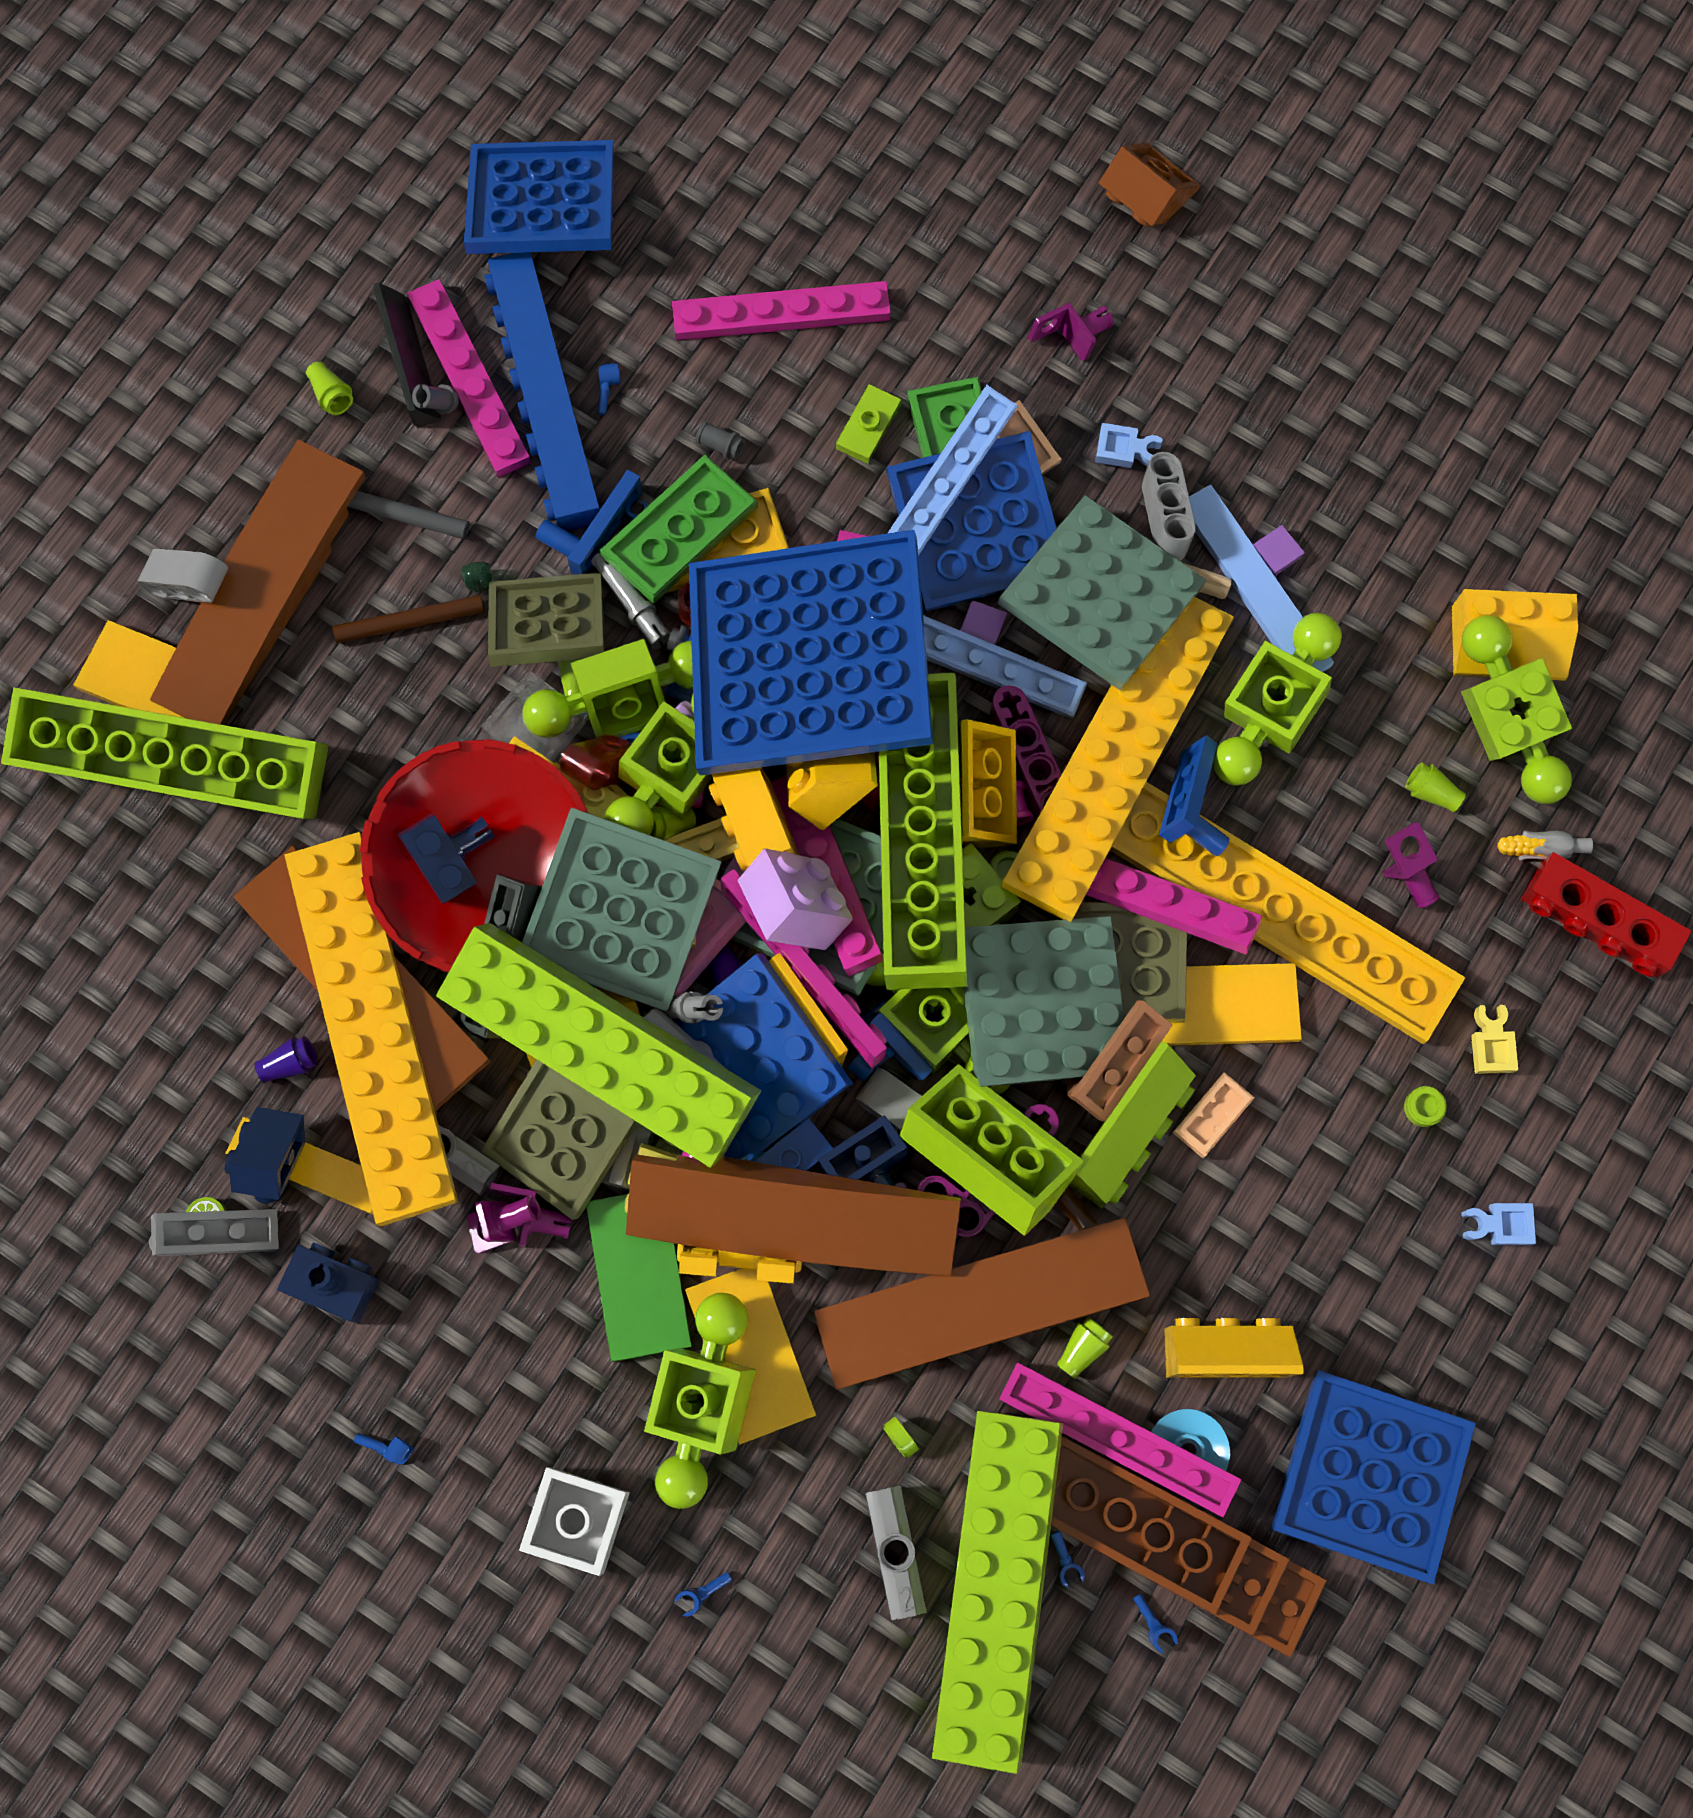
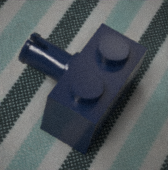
(443, 855)
(266, 1154)
(867, 1154)
(328, 1283)

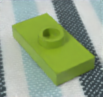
(868, 424)

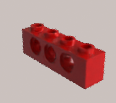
(1661, 934)

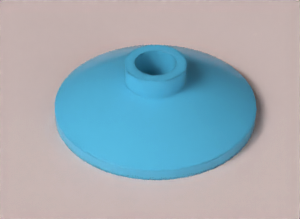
(1198, 1429)

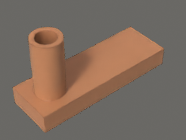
(1119, 1061)

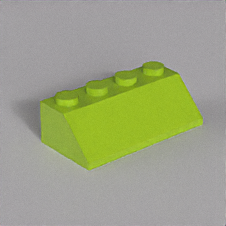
(1132, 1125)
(990, 1148)

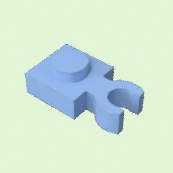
(1121, 446)
(1506, 1223)

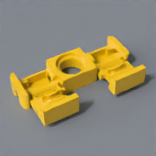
(704, 1262)

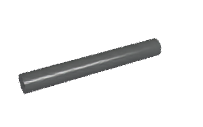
(410, 514)

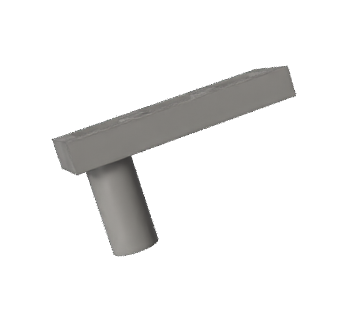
(214, 1232)

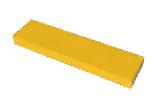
(326, 1174)

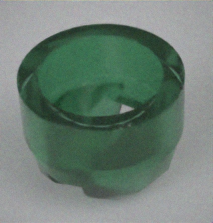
(476, 574)

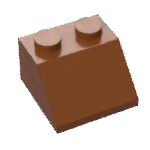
(1147, 184)

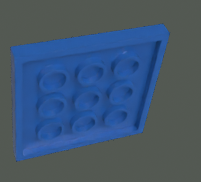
(540, 197)
(988, 529)
(772, 1047)
(1373, 1476)

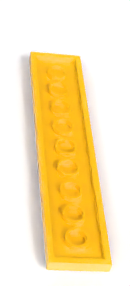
(1113, 766)
(1298, 920)
(370, 1034)

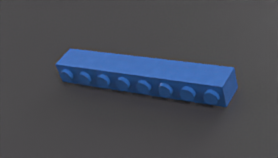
(544, 391)

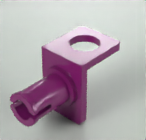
(1076, 329)
(1413, 867)
(499, 1221)
(544, 1224)

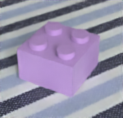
(795, 899)

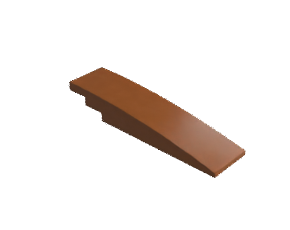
(264, 585)
(445, 1050)
(791, 1215)
(981, 1303)
(1183, 1549)

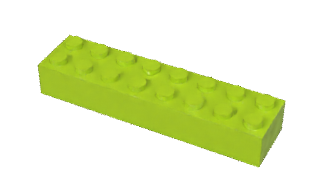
(164, 753)
(924, 854)
(598, 1043)
(998, 1592)

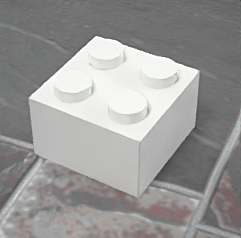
(574, 1521)

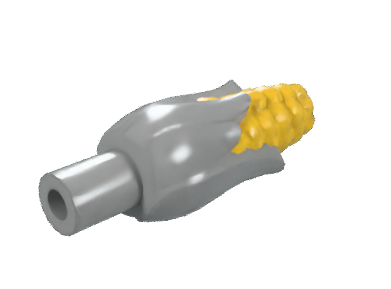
(1541, 844)

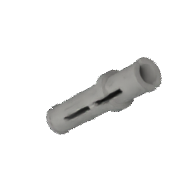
(639, 610)
(691, 1007)

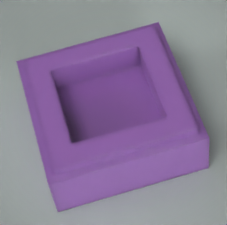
(1278, 550)
(983, 622)

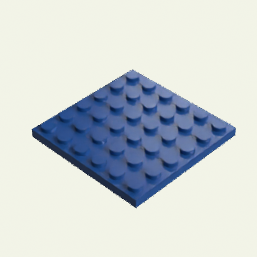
(809, 653)

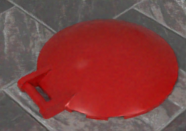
(458, 782)

